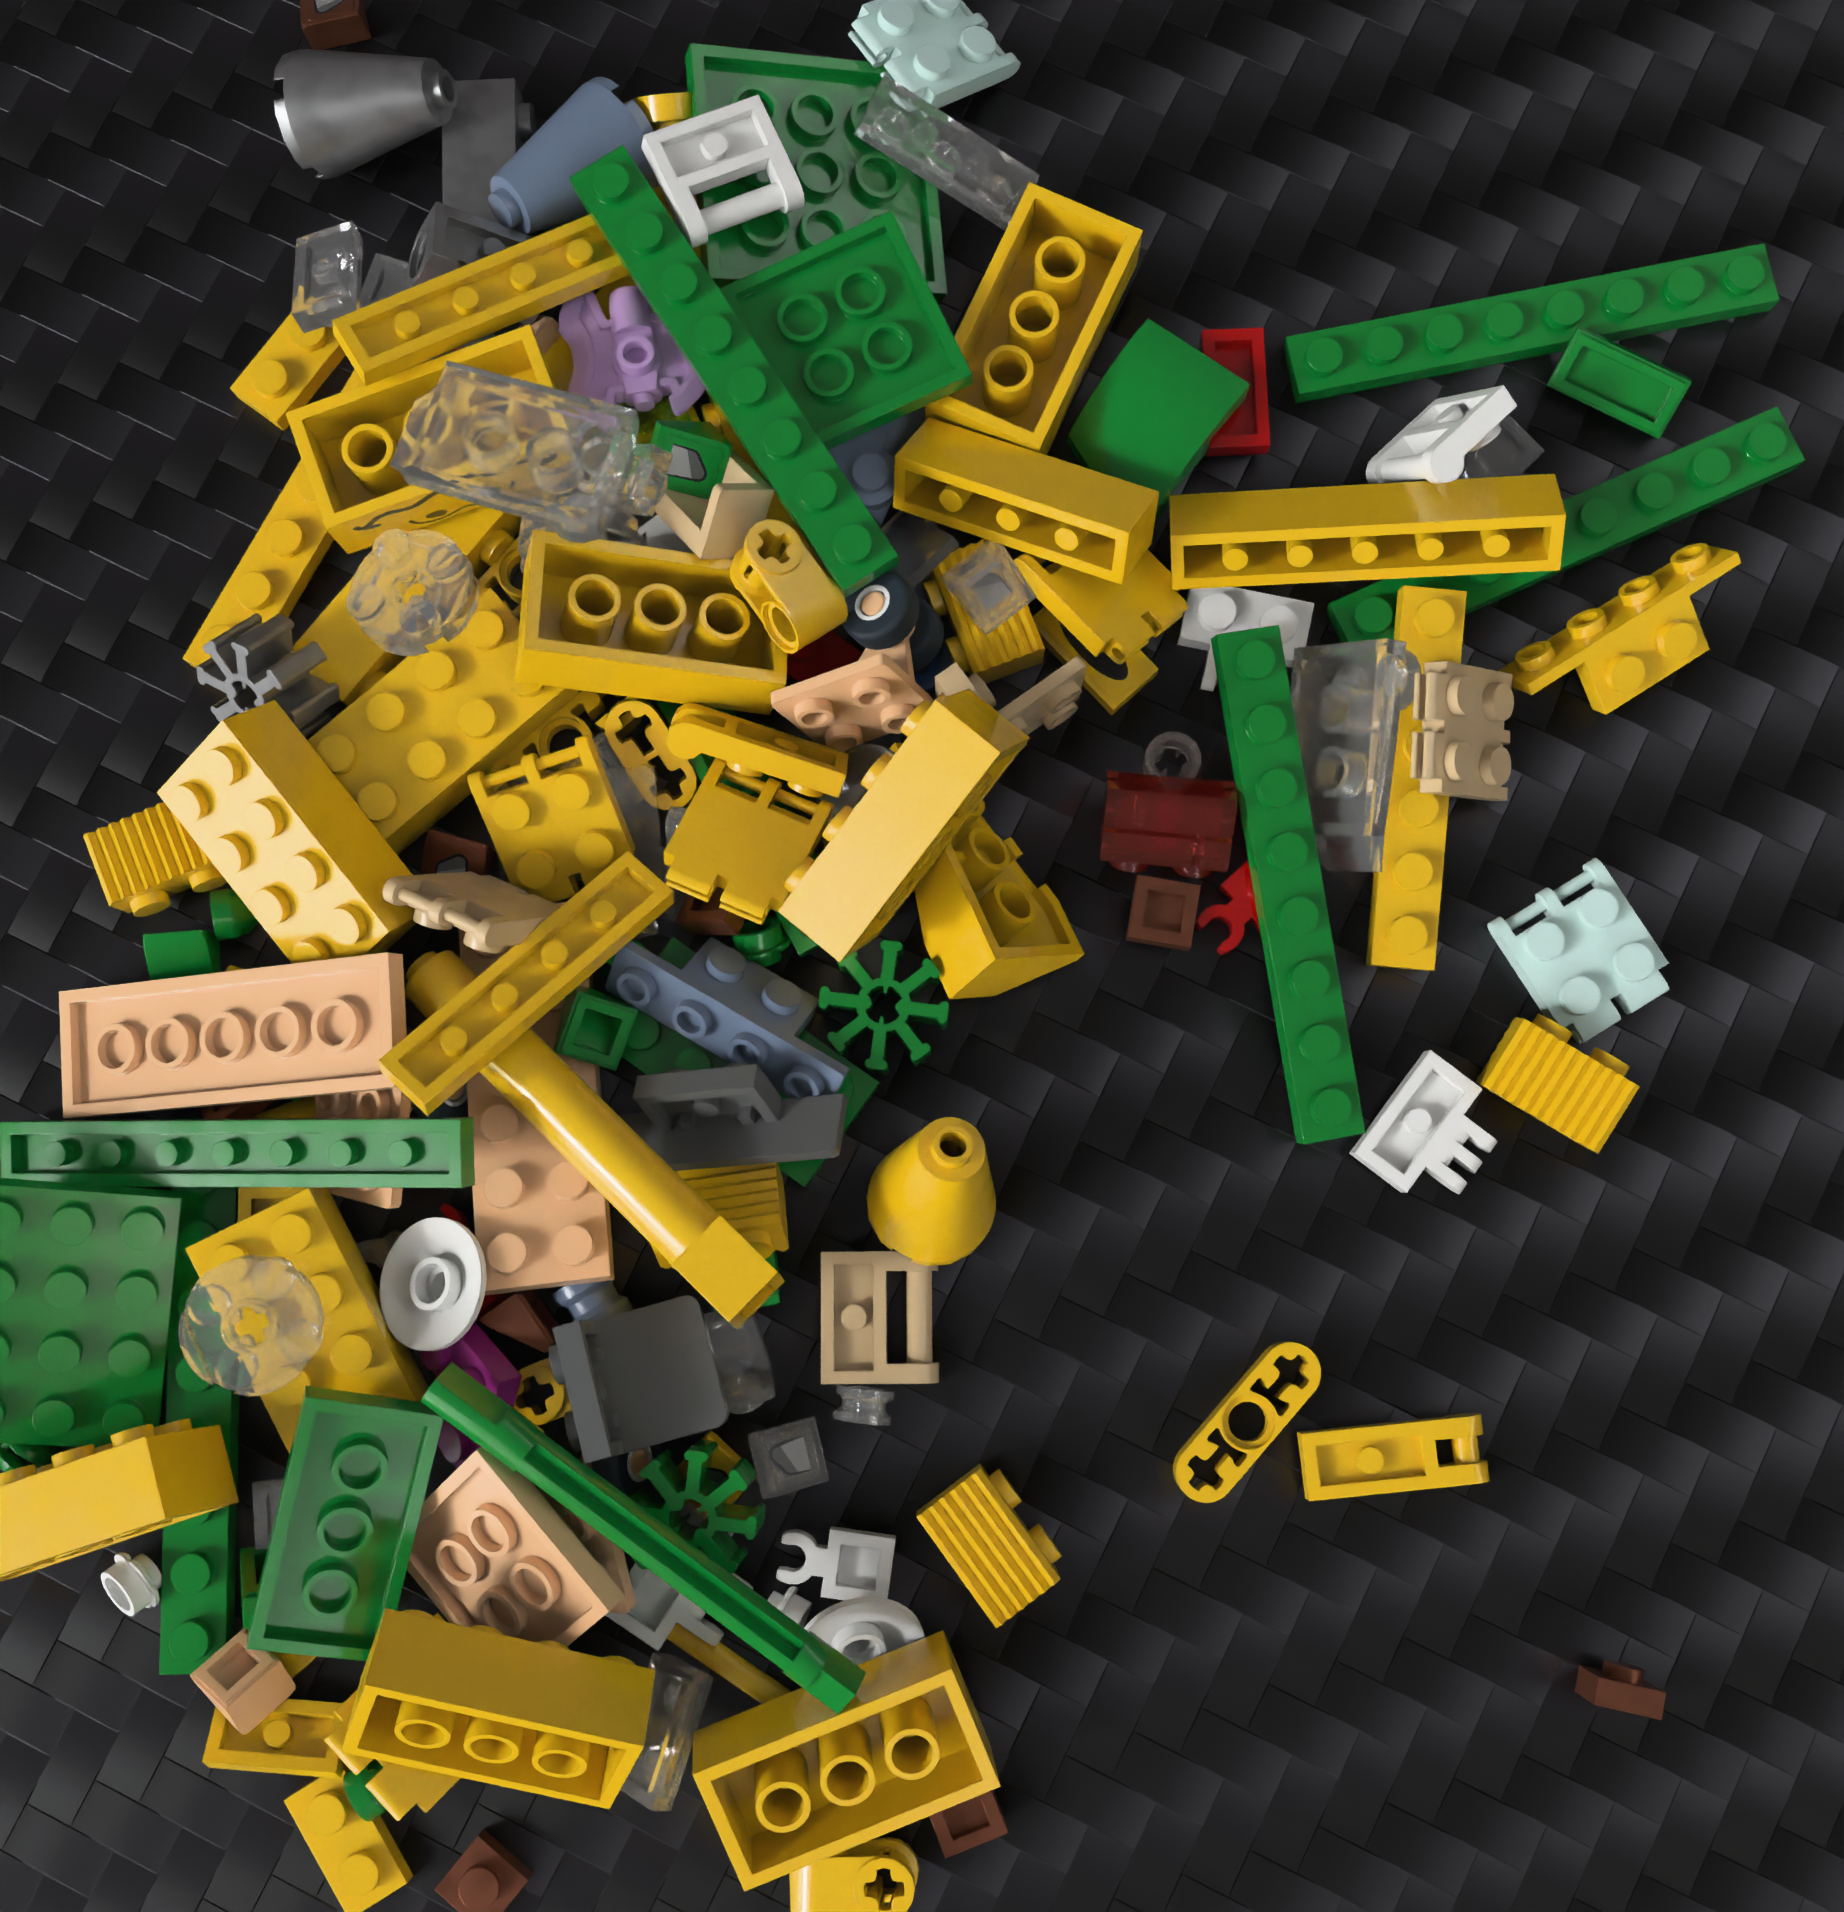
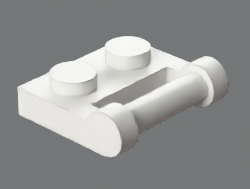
(714, 152)
(1440, 437)

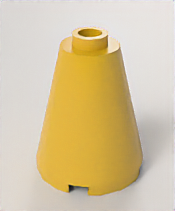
(934, 1194)

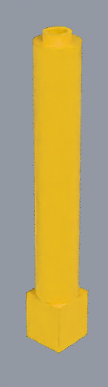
(612, 1156)

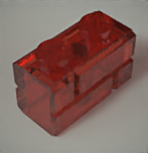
(1167, 823)

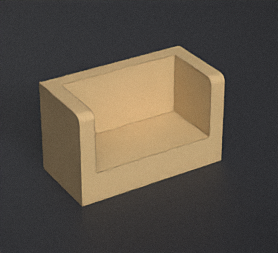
(719, 524)

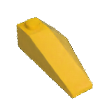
(987, 918)

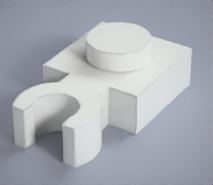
(851, 1564)

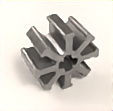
(259, 665)

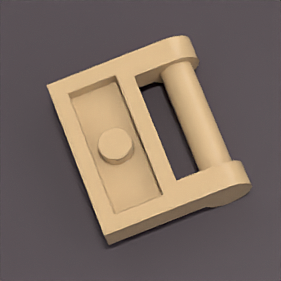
(857, 1319)

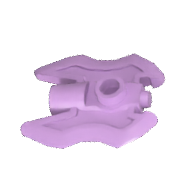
(626, 355)

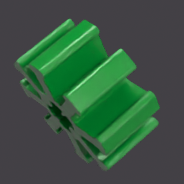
(863, 1007)
(722, 1517)

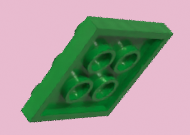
(852, 330)

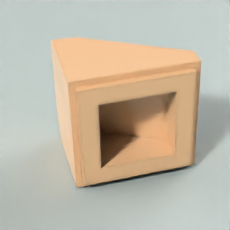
(244, 1682)

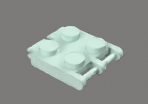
(932, 47)
(1583, 954)

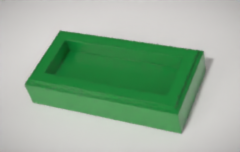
(1619, 382)

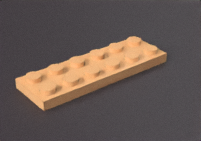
(231, 1036)
(530, 1205)

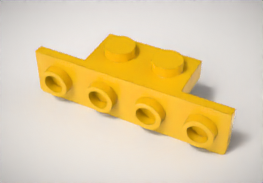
(1630, 638)

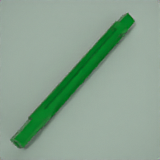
(644, 1537)

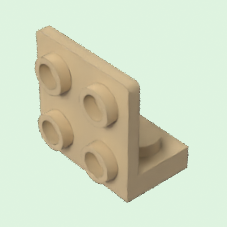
(1045, 703)

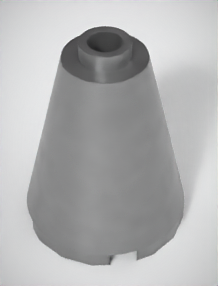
(357, 105)

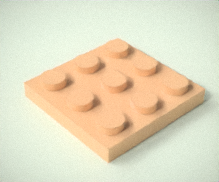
(506, 1558)

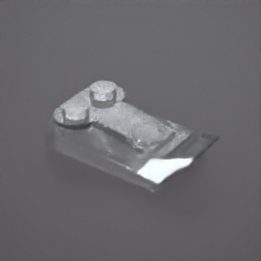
(520, 449)
(1347, 734)

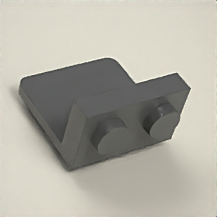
(638, 1378)

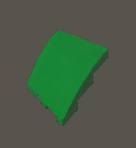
(1155, 412)

